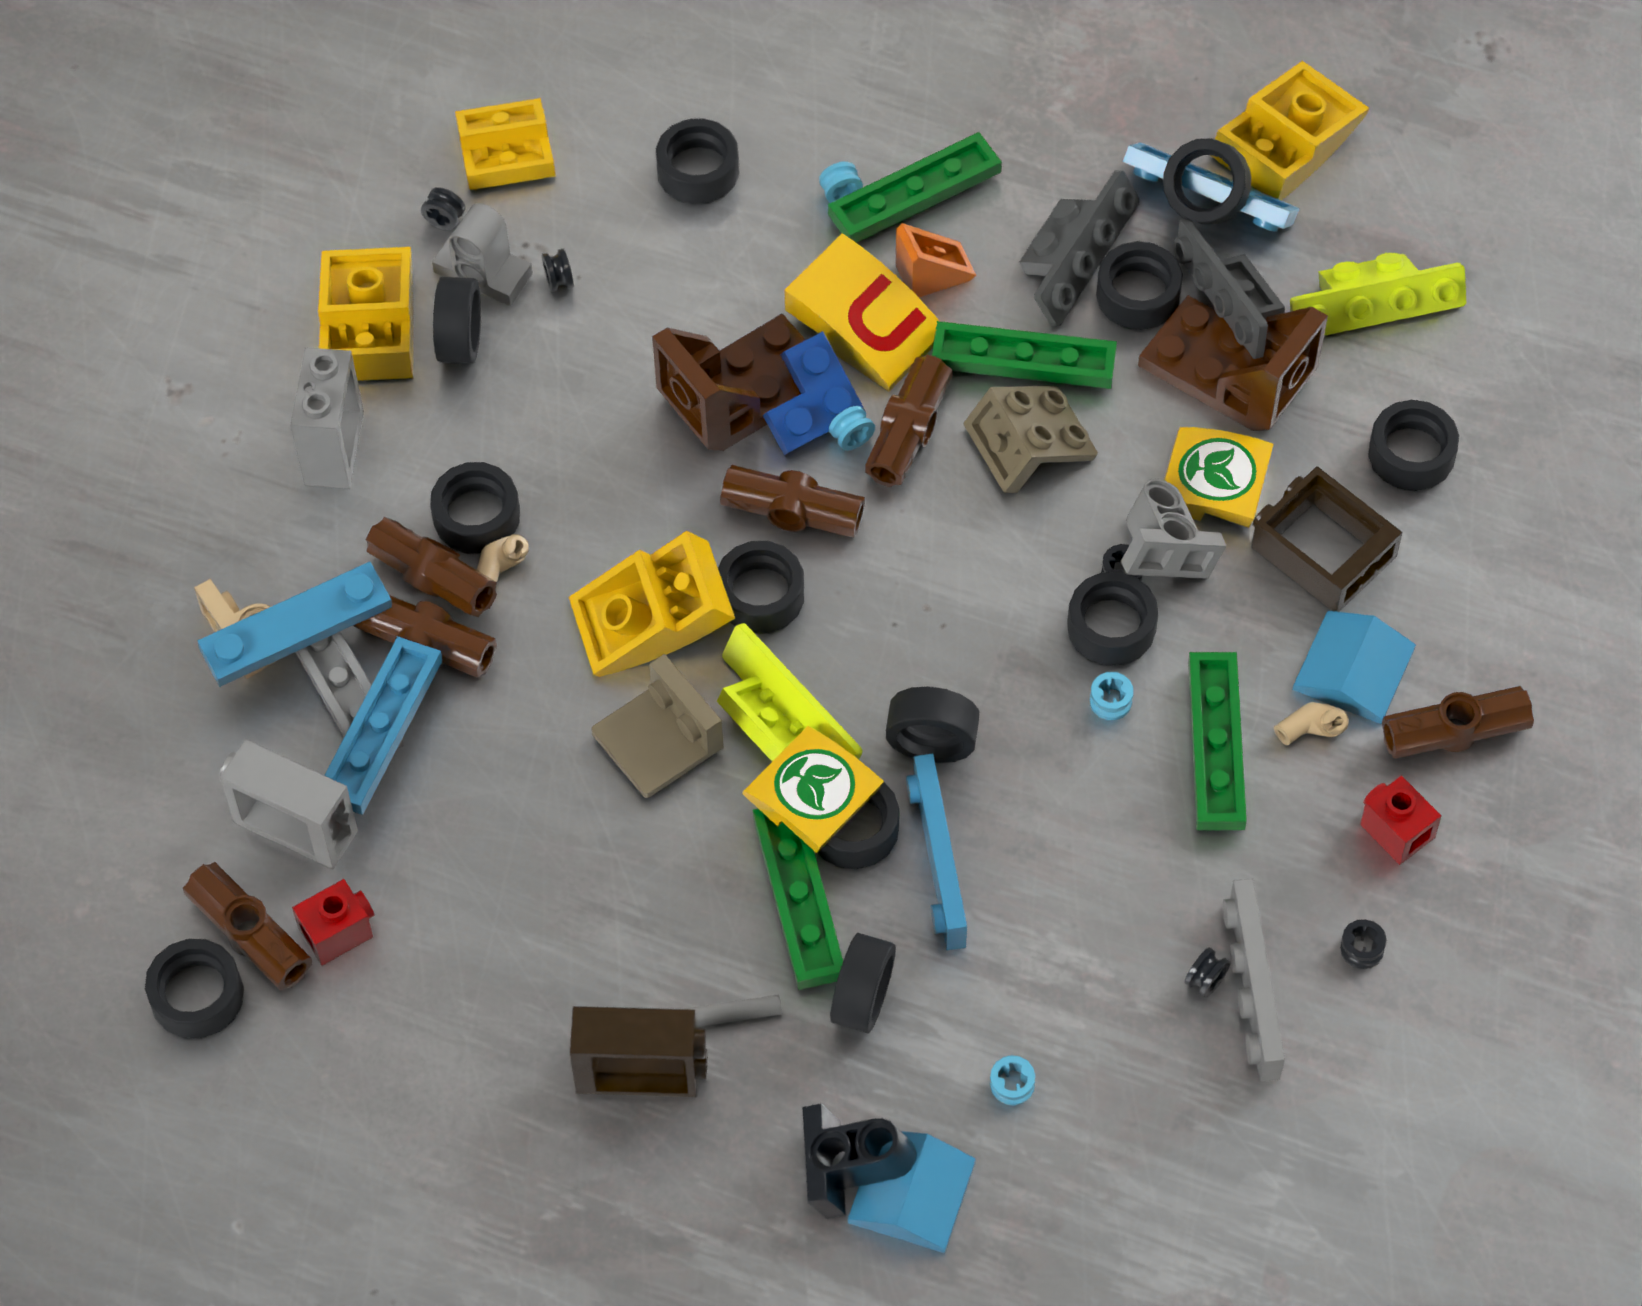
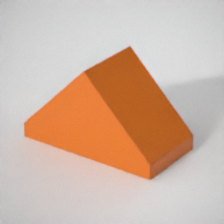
(930, 261)

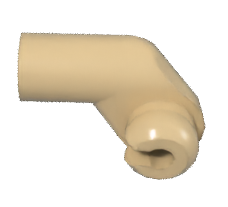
(502, 555)
(1312, 719)

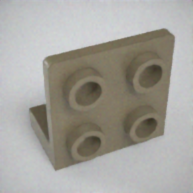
(1025, 428)
(661, 730)

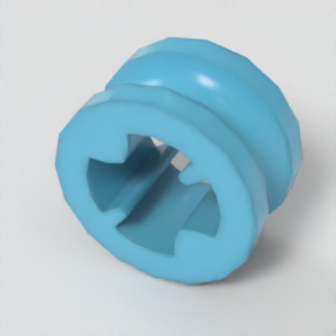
(840, 180)
(852, 428)
(1111, 681)
(997, 1084)

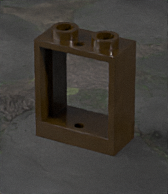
(1319, 489)
(637, 1051)

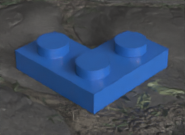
(823, 394)

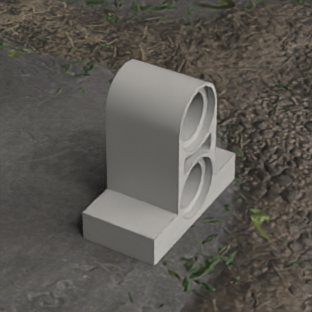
(482, 252)
(1167, 537)

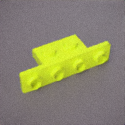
(1383, 292)
(771, 700)

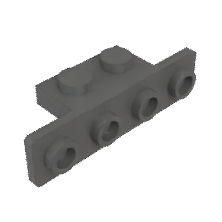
(1076, 243)
(1232, 287)

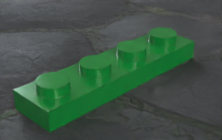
(915, 188)
(1025, 354)
(1217, 741)
(800, 904)

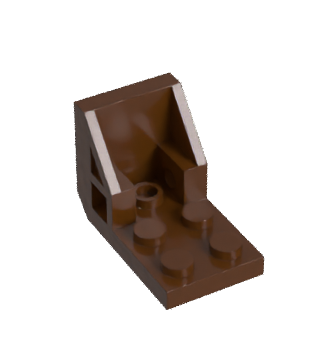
(1205, 361)
(725, 389)

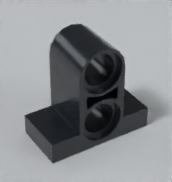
(861, 1159)

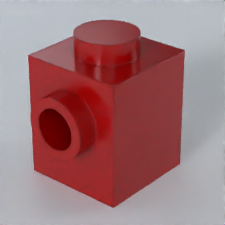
(1399, 819)
(334, 921)

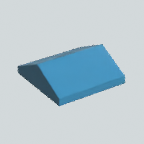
(1355, 664)
(922, 1202)

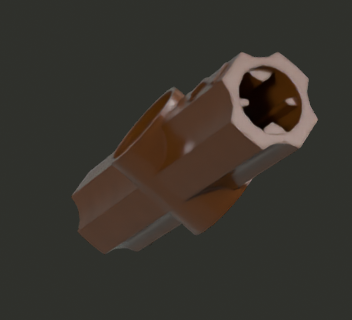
(908, 421)
(792, 501)
(431, 567)
(434, 627)
(1483, 714)
(265, 943)

